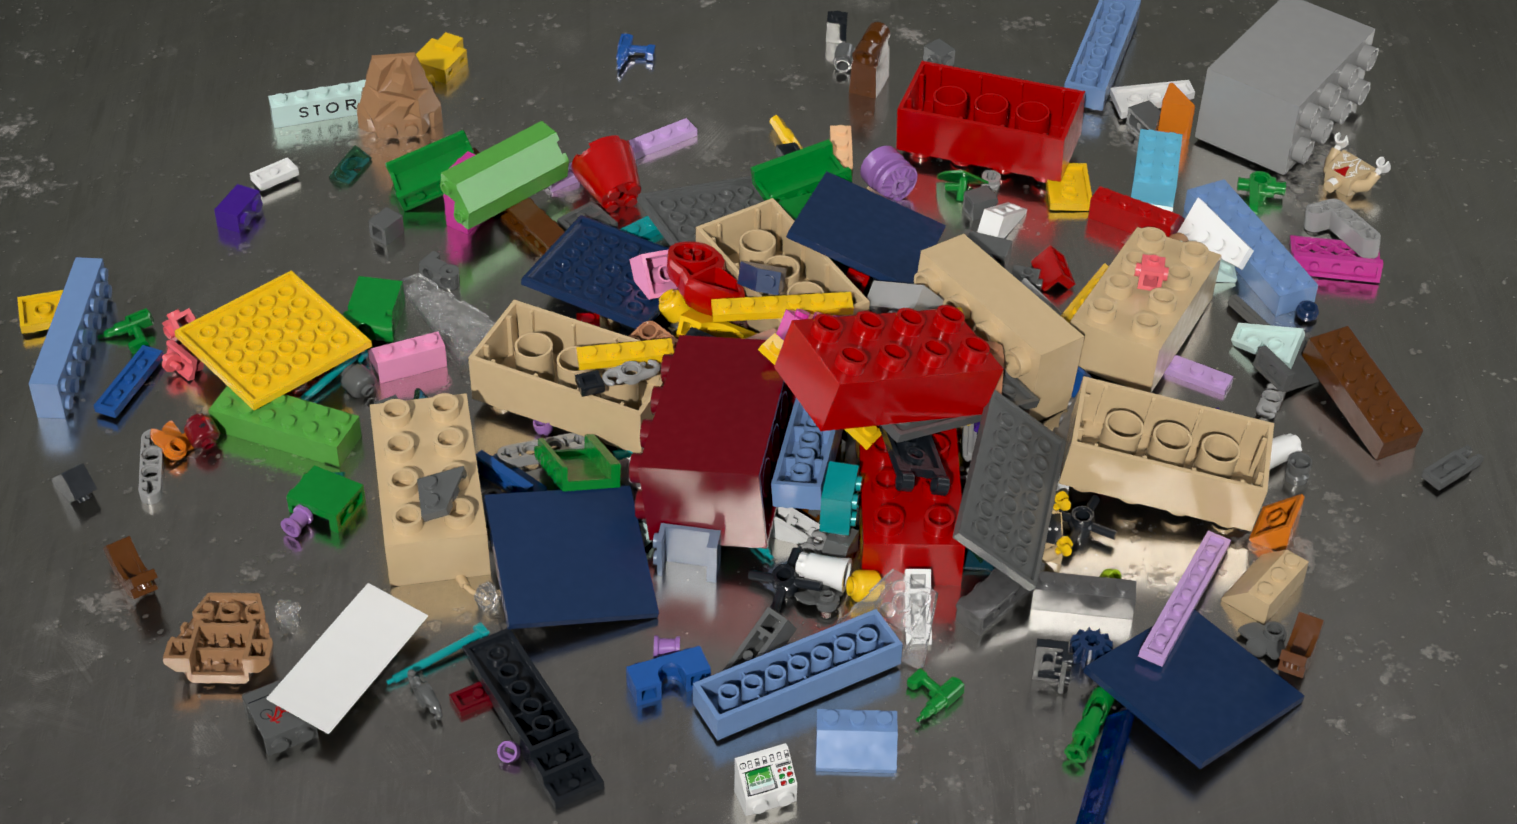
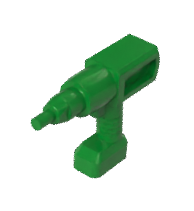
(132, 325)
(941, 695)

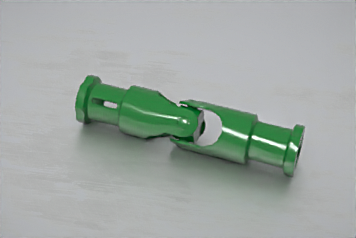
(1088, 728)

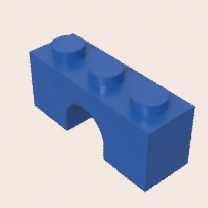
(646, 677)

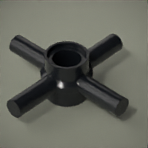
(1082, 522)
(782, 573)

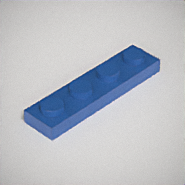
(128, 381)

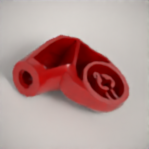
(701, 275)

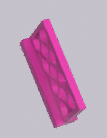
(1329, 265)

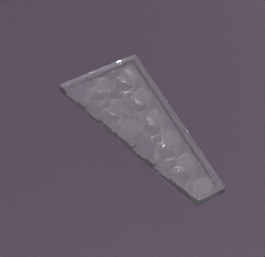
(457, 322)

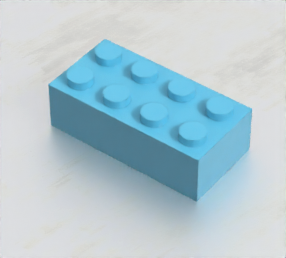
(1157, 167)

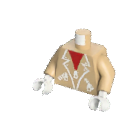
(1349, 173)

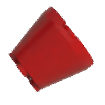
(609, 172)

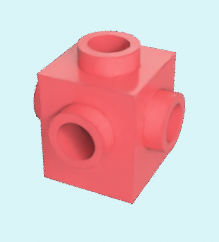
(1151, 272)
(176, 320)

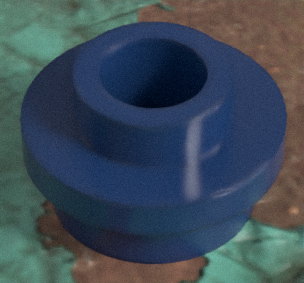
(1307, 310)

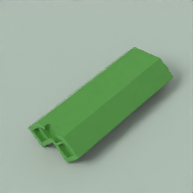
(504, 174)

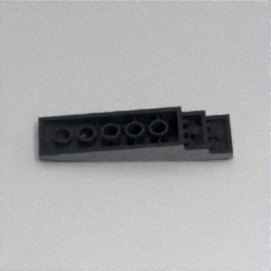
(534, 718)

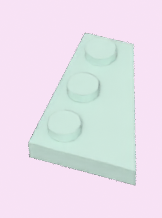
(1280, 340)

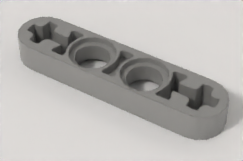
(510, 456)
(150, 466)

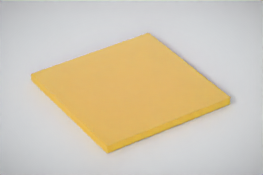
(272, 339)

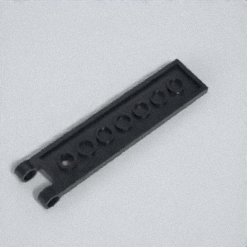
(916, 459)

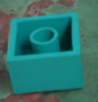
(840, 498)

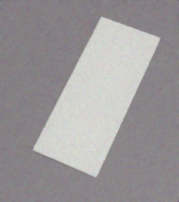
(347, 658)

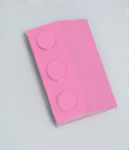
(651, 273)
(408, 357)

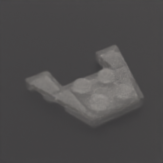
(905, 606)

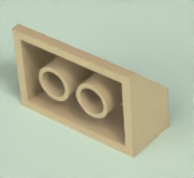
(1267, 584)

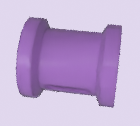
(296, 521)
(665, 646)

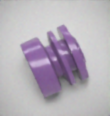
(889, 173)

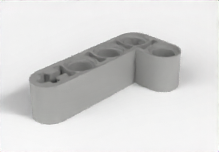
(1344, 223)

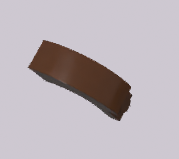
(130, 569)
(1301, 645)

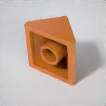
(1176, 112)
(1277, 523)

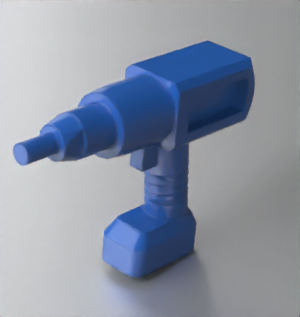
(626, 47)

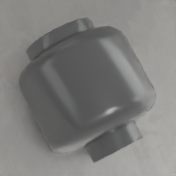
(358, 380)

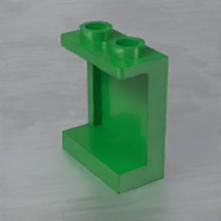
(328, 496)

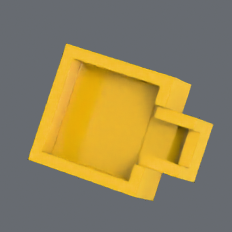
(443, 57)

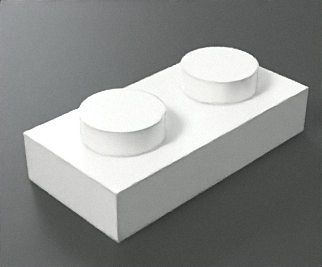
(274, 174)

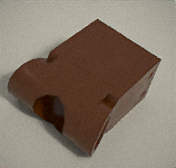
(870, 61)

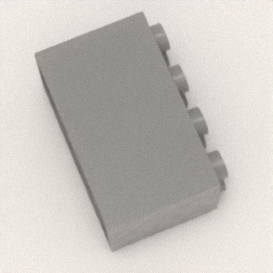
(1286, 84)

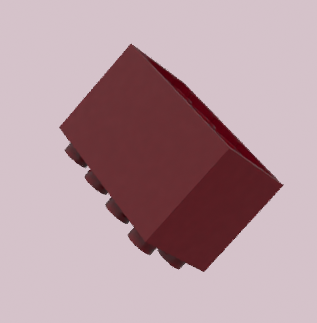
(713, 440)

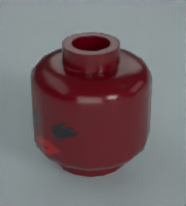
(201, 431)

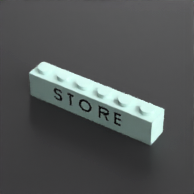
(315, 104)

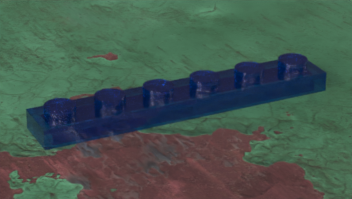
(1105, 768)

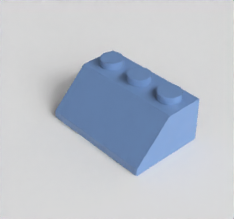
(856, 741)

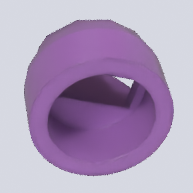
(542, 428)
(507, 756)

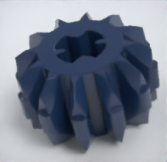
(1089, 646)

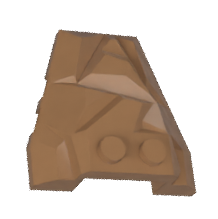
(397, 98)
(222, 640)

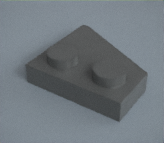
(439, 492)

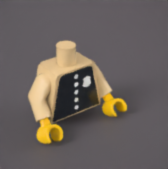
(1056, 543)

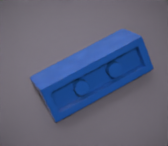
(508, 479)

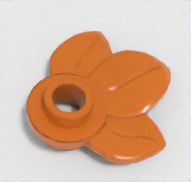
(171, 440)

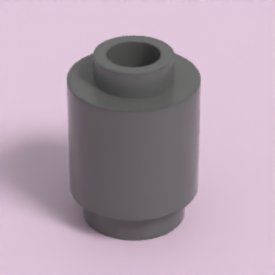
(843, 57)

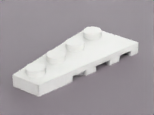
(1131, 95)
(1207, 228)

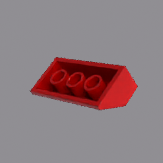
(1129, 213)

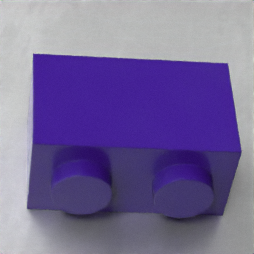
(238, 208)

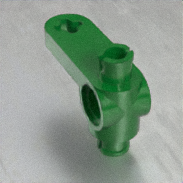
(1259, 188)

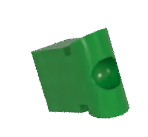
(376, 307)

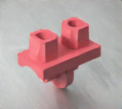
(180, 359)

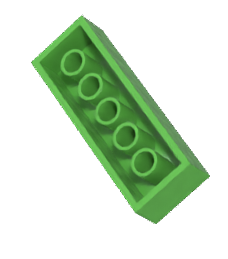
(290, 426)

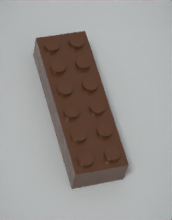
(1362, 393)

